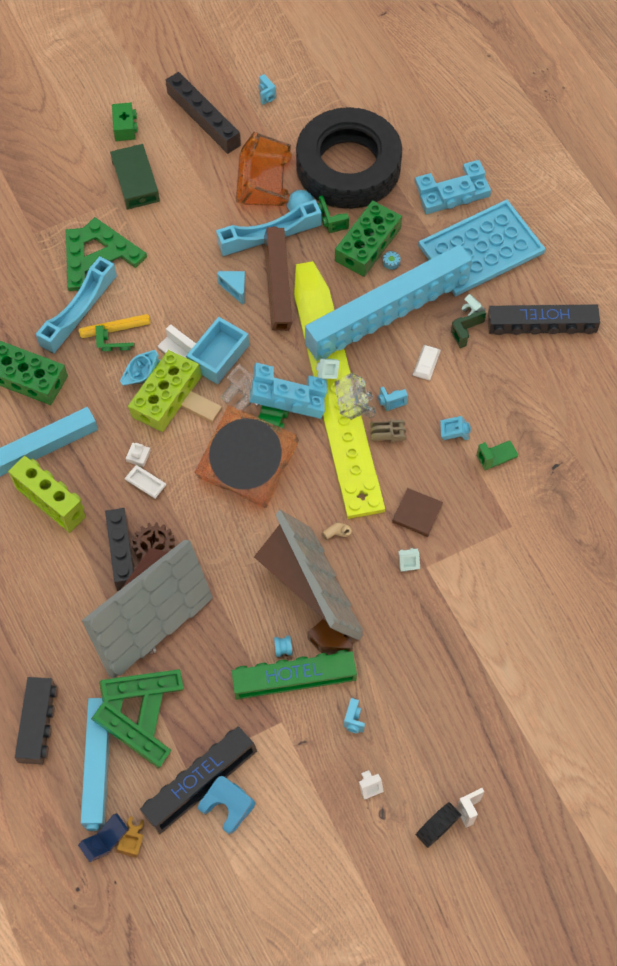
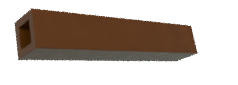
(278, 279)

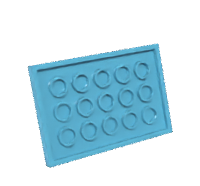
(493, 239)

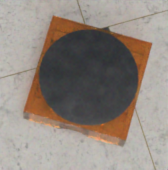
(247, 456)

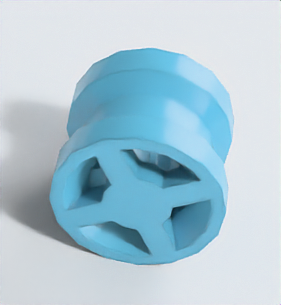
(283, 646)

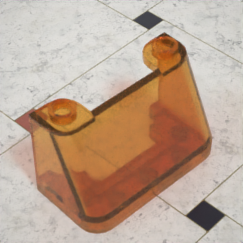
(262, 171)

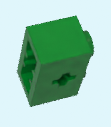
(123, 121)

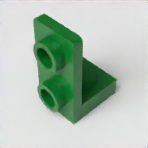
(335, 223)
(102, 335)
(496, 455)

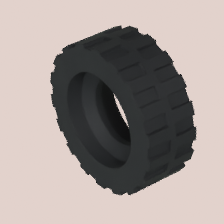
(438, 824)

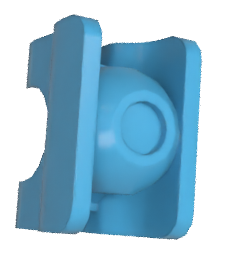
(232, 796)

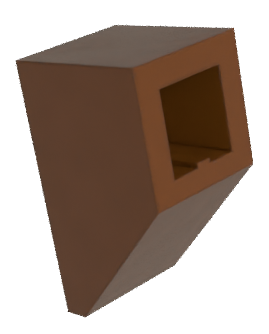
(328, 640)

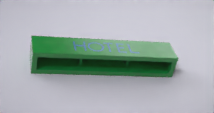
(294, 675)

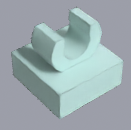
(473, 304)
(328, 368)
(409, 559)

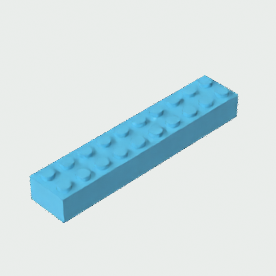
(387, 302)

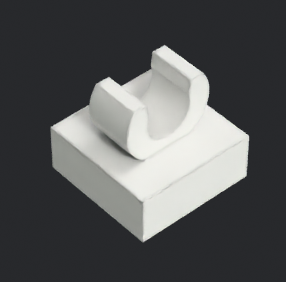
(138, 454)
(370, 785)

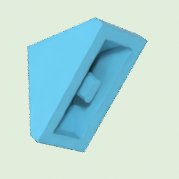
(233, 283)

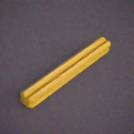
(116, 325)

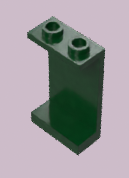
(135, 176)

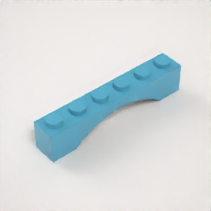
(238, 238)
(57, 329)

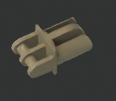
(385, 430)

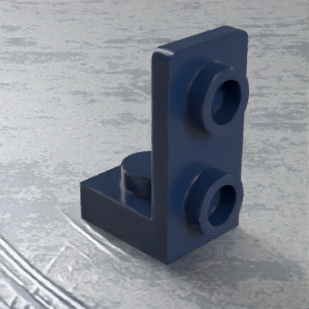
(105, 840)

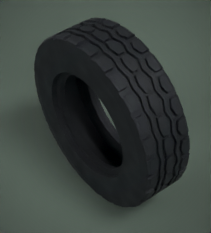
(353, 126)

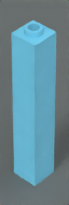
(48, 439)
(95, 772)

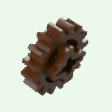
(147, 538)

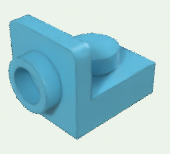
(267, 89)
(393, 400)
(455, 428)
(353, 713)

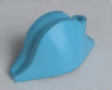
(140, 368)

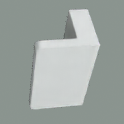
(176, 342)
(466, 807)

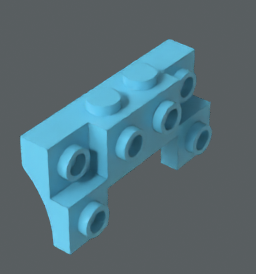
(454, 191)
(288, 395)

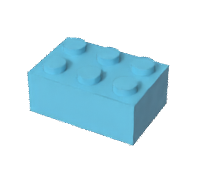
(219, 349)

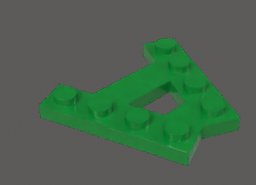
(115, 247)
(140, 735)

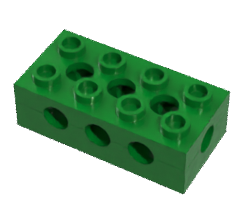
(368, 238)
(30, 373)

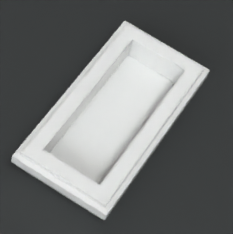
(426, 362)
(145, 481)

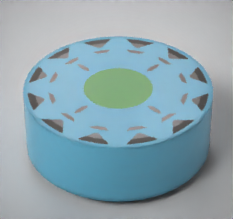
(391, 260)

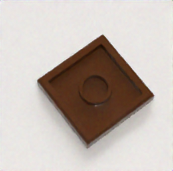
(417, 512)

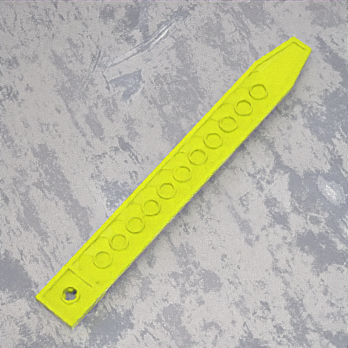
(345, 436)

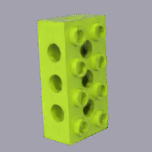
(165, 390)
(47, 493)

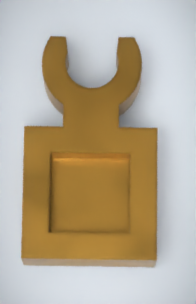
(132, 840)

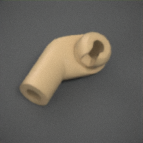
(337, 529)

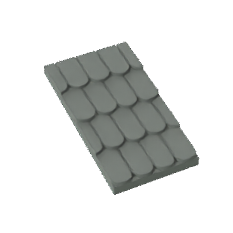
(299, 563)
(149, 606)

